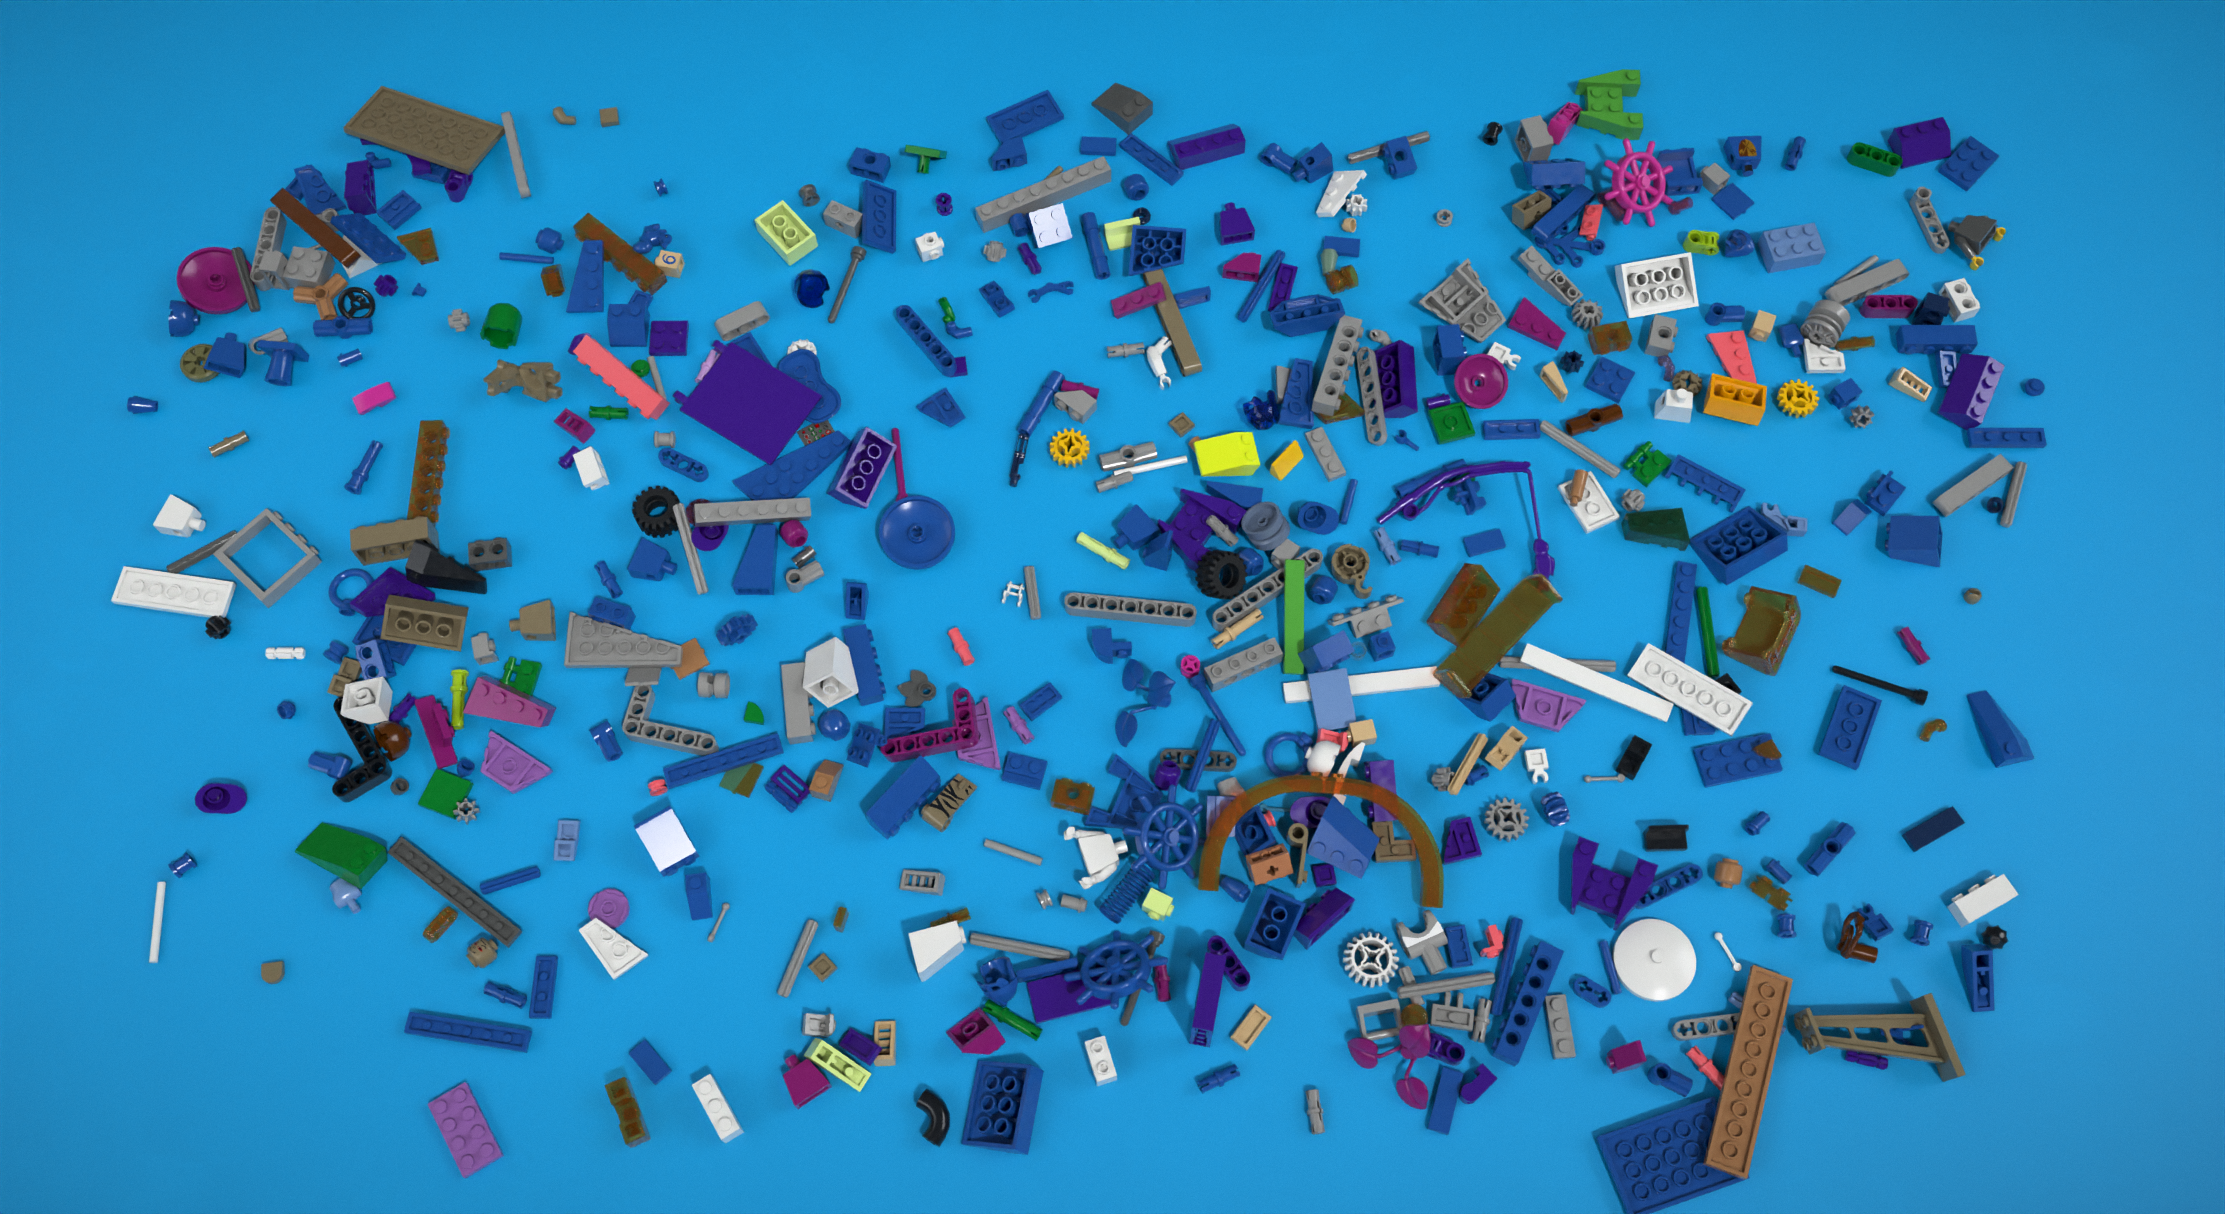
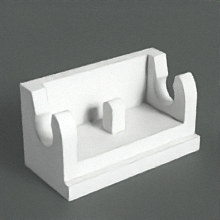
(591, 468)

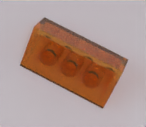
(1463, 604)

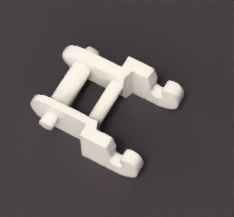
(1006, 593)

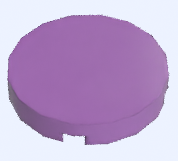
(609, 907)

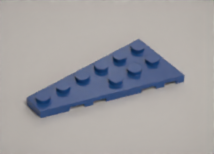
(793, 471)

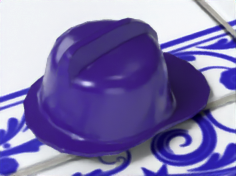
(708, 537)
(220, 798)
(1309, 810)

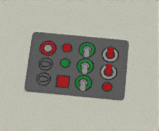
(815, 432)

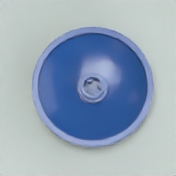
(917, 532)

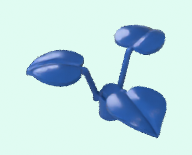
(1158, 695)

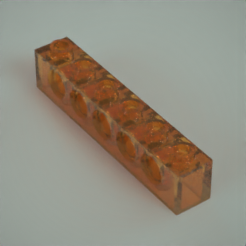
(423, 466)

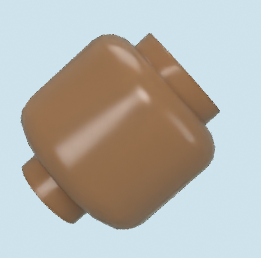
(1728, 873)

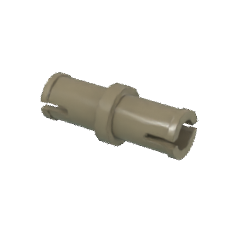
(228, 444)

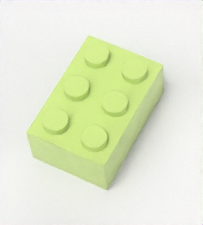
(786, 232)

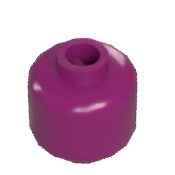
(794, 533)

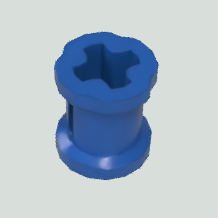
(182, 865)
(1786, 926)
(1921, 933)

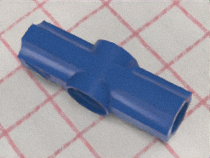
(343, 327)
(1837, 841)

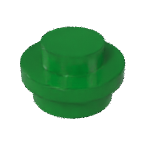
(640, 368)

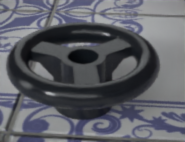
(359, 298)

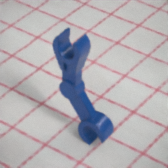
(1061, 287)

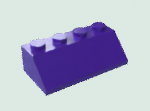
(1207, 146)
(1397, 379)
(1971, 390)
(862, 468)

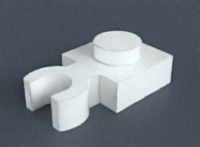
(1503, 355)
(1537, 761)

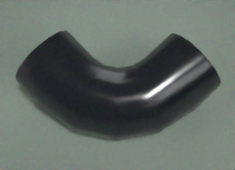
(938, 1117)

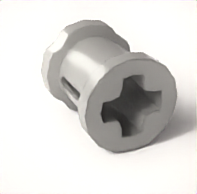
(664, 439)

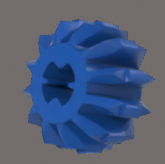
(1555, 809)

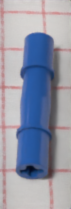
(1095, 244)
(1041, 403)
(1410, 486)

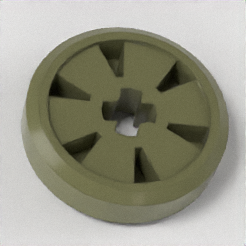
(191, 362)

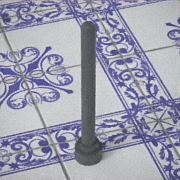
(858, 254)
(1158, 939)

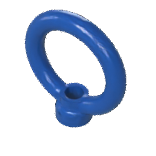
(344, 606)
(1303, 742)

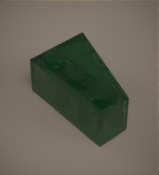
(1657, 527)

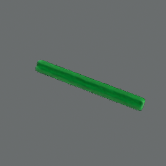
(1707, 632)

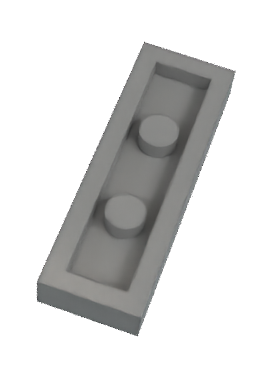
(1325, 454)
(1559, 1027)

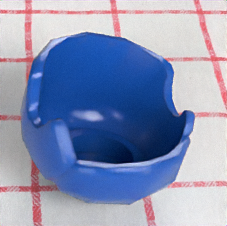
(834, 725)

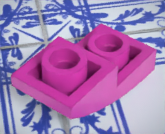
(373, 397)

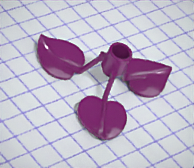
(1414, 1043)

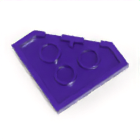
(373, 599)

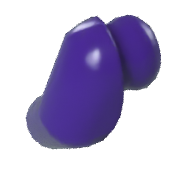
(576, 340)

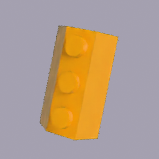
(1735, 399)

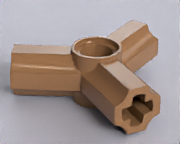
(322, 296)

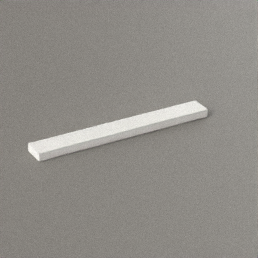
(1370, 683)
(1596, 683)

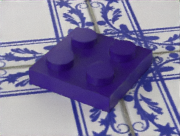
(669, 338)

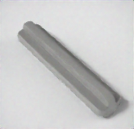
(1032, 592)

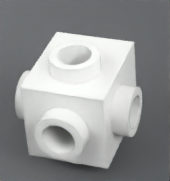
(929, 246)

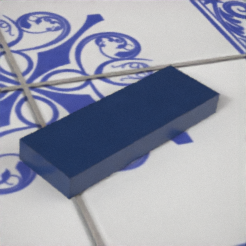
(1933, 829)

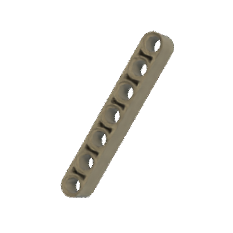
(1175, 326)

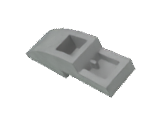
(1548, 278)

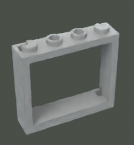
(290, 578)

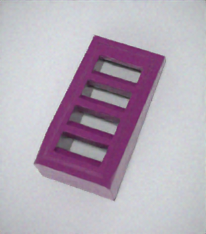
(583, 433)

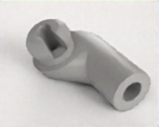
(1380, 336)

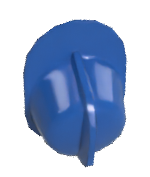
(1317, 518)

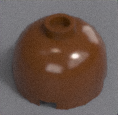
(392, 738)

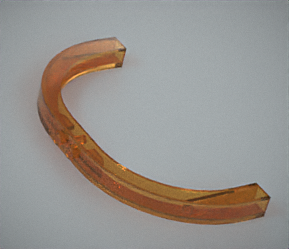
(1430, 861)

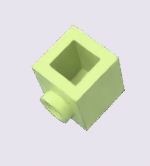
(1158, 905)

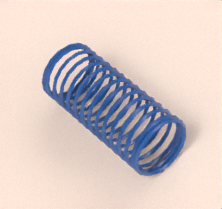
(1111, 911)

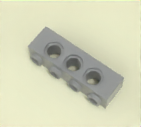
(1243, 664)

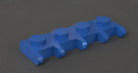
(1706, 481)

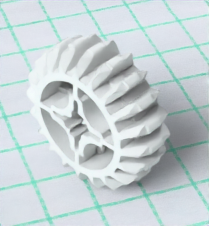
(1376, 965)

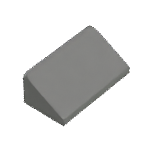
(1282, 376)

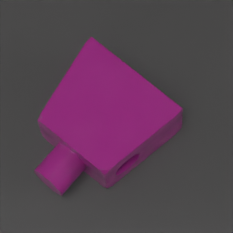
(804, 1081)

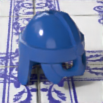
(999, 980)

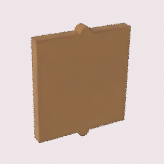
(692, 659)

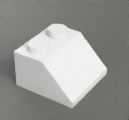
(367, 701)

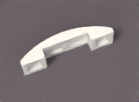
(1352, 759)

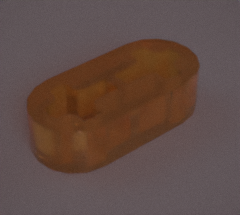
(440, 924)

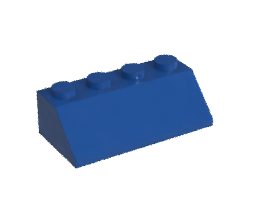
(903, 798)

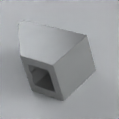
(1077, 404)

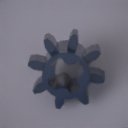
(1572, 362)

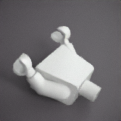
(1098, 854)

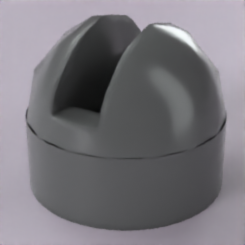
(401, 788)

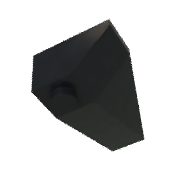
(433, 570)

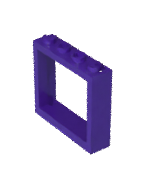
(1208, 999)

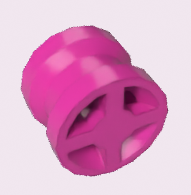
(1190, 662)

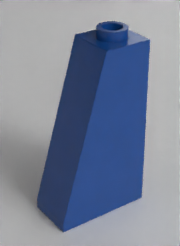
(758, 566)

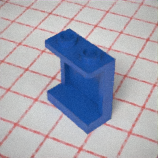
(1683, 177)

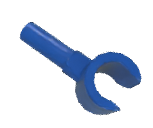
(1401, 440)

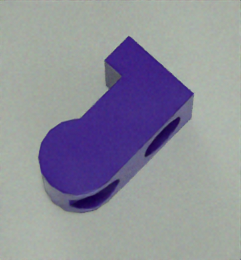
(1472, 1091)

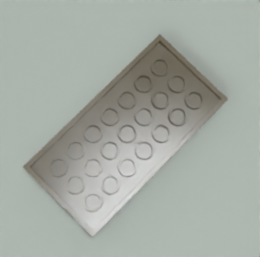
(425, 130)

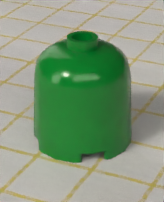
(502, 325)

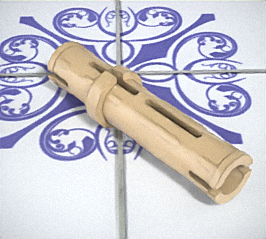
(1230, 633)

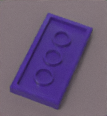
(1056, 998)

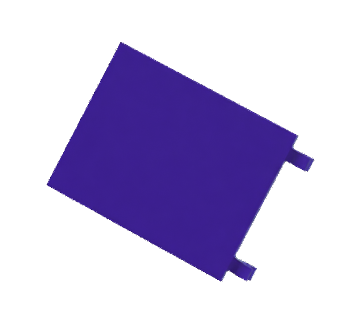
(749, 402)

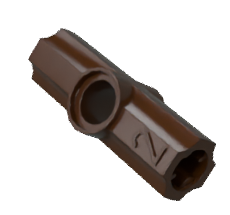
(1603, 416)

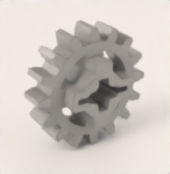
(1513, 825)

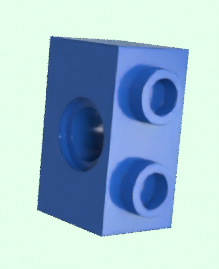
(1401, 148)
(861, 165)

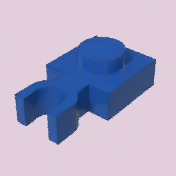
(1875, 925)

